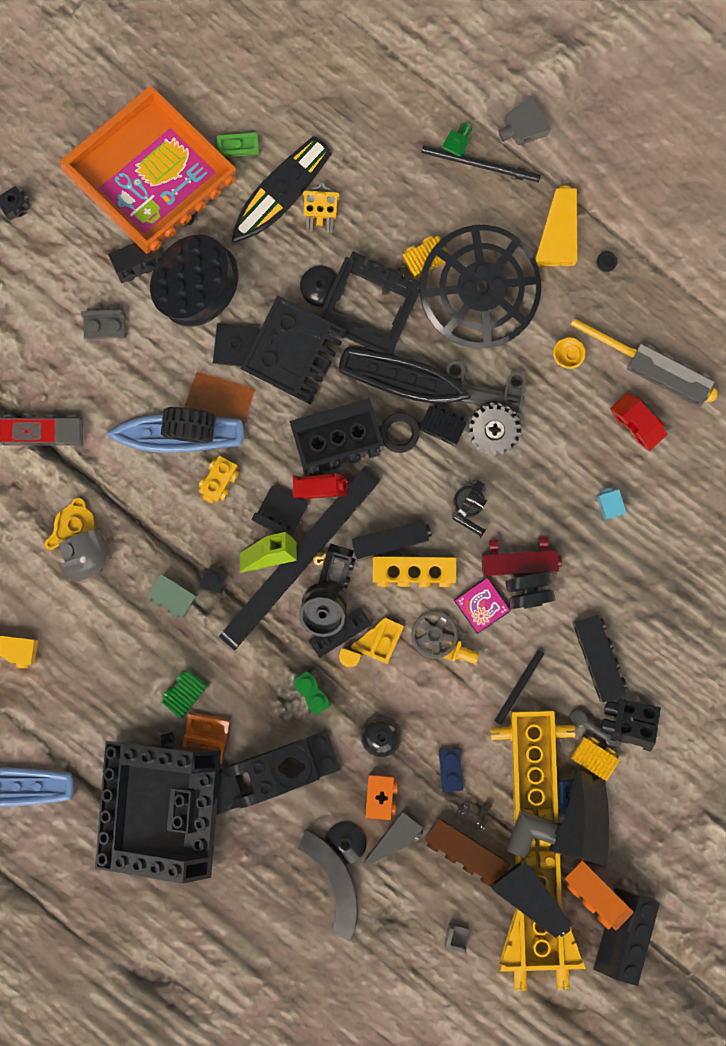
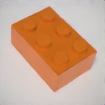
(597, 896)

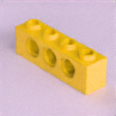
(446, 565)

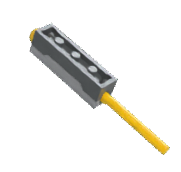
(660, 369)

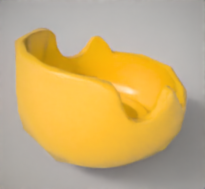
(569, 352)

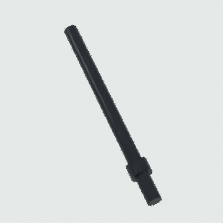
(518, 173)

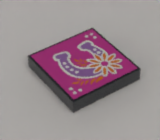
(482, 605)

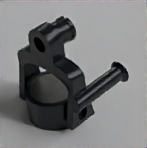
(469, 503)

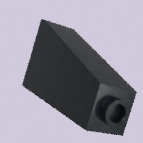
(391, 540)
(528, 895)

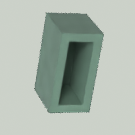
(172, 596)

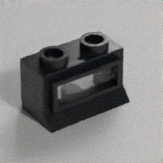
(336, 566)

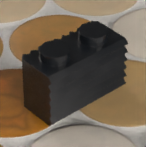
(443, 425)

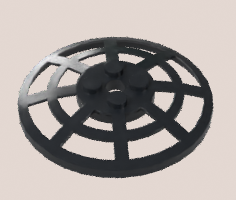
(468, 291)

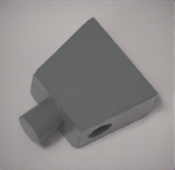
(525, 123)

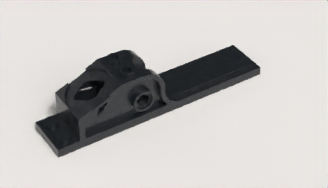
(267, 781)

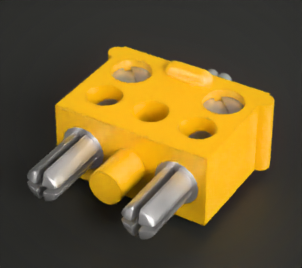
(318, 200)

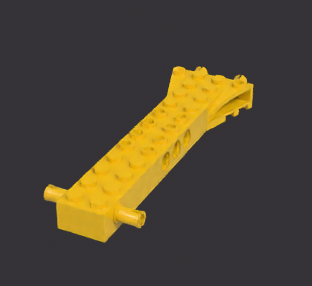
(535, 791)

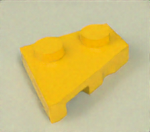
(380, 640)

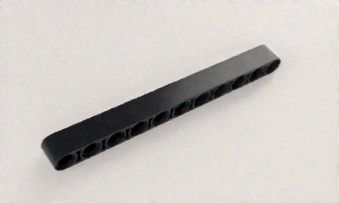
(307, 549)

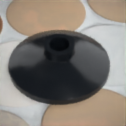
(309, 290)
(350, 833)

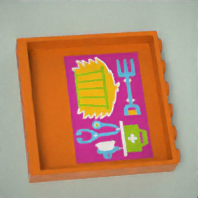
(149, 169)

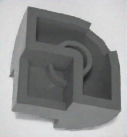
(84, 555)

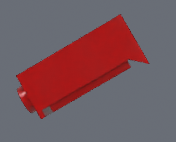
(319, 486)

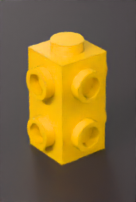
(216, 483)

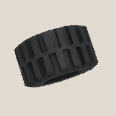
(188, 425)

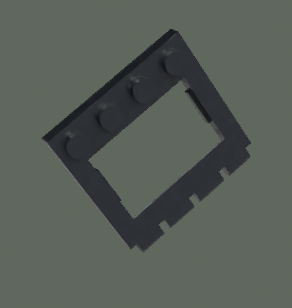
(390, 280)

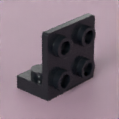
(280, 511)

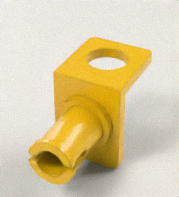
(462, 653)

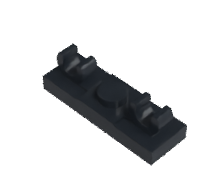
(353, 624)

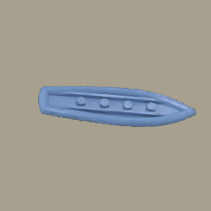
(145, 435)
(34, 786)

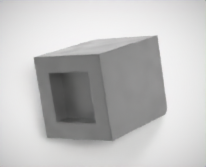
(456, 938)

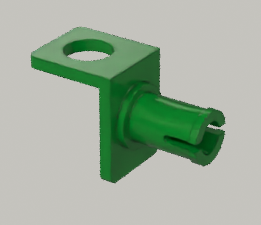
(457, 141)

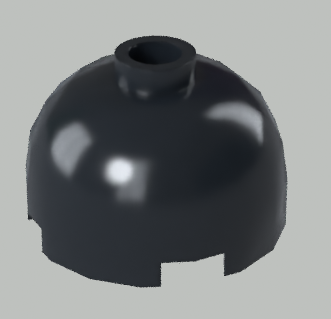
(389, 731)

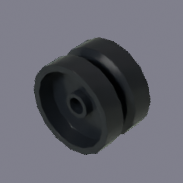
(530, 591)
(323, 609)

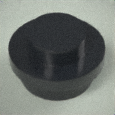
(606, 261)

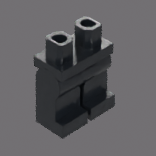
(632, 723)

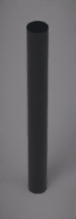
(519, 687)

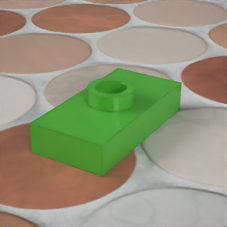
(238, 144)

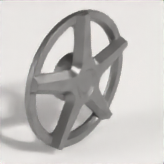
(434, 635)

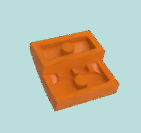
(206, 732)

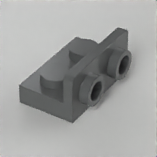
(104, 323)

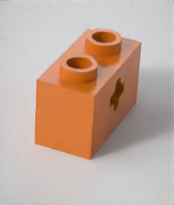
(378, 809)

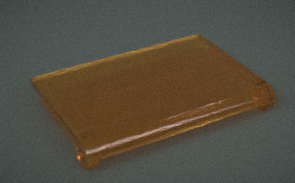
(219, 397)

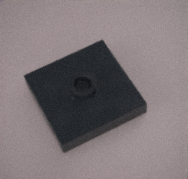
(233, 343)

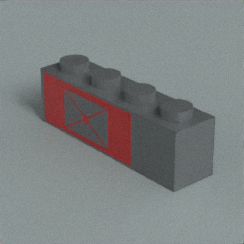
(41, 431)

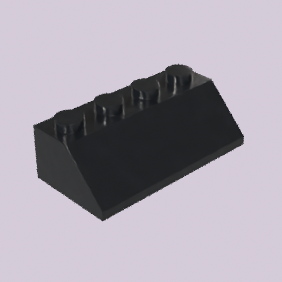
(625, 949)

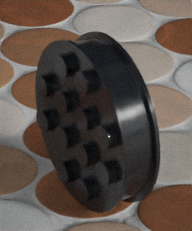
(194, 280)

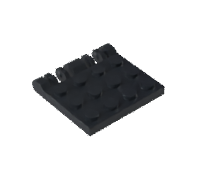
(290, 347)

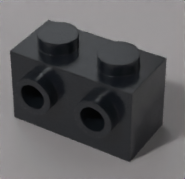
(132, 262)

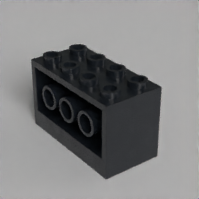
(340, 423)

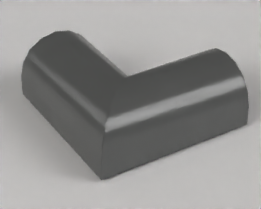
(526, 829)

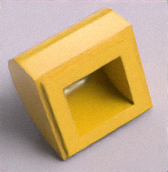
(349, 658)

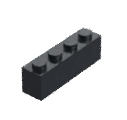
(599, 658)

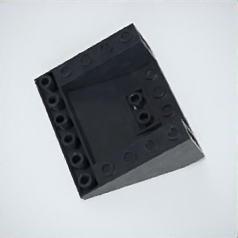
(158, 811)

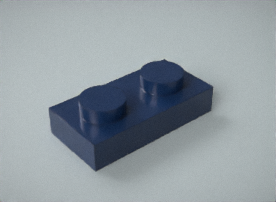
(450, 770)

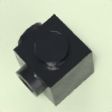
(14, 203)

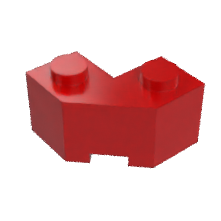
(636, 417)

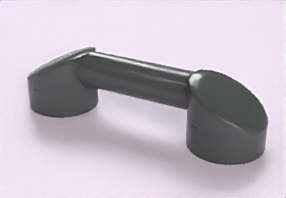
(580, 719)

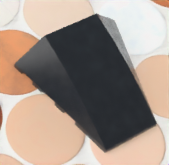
(585, 822)

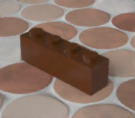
(466, 851)

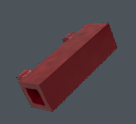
(520, 563)

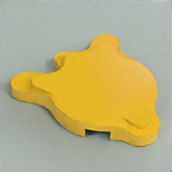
(70, 522)

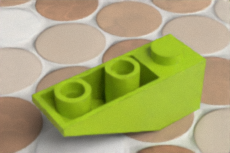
(269, 552)

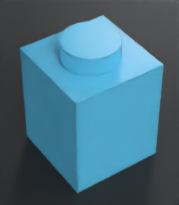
(611, 503)

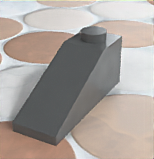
(398, 836)

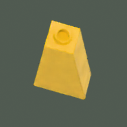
(559, 235)

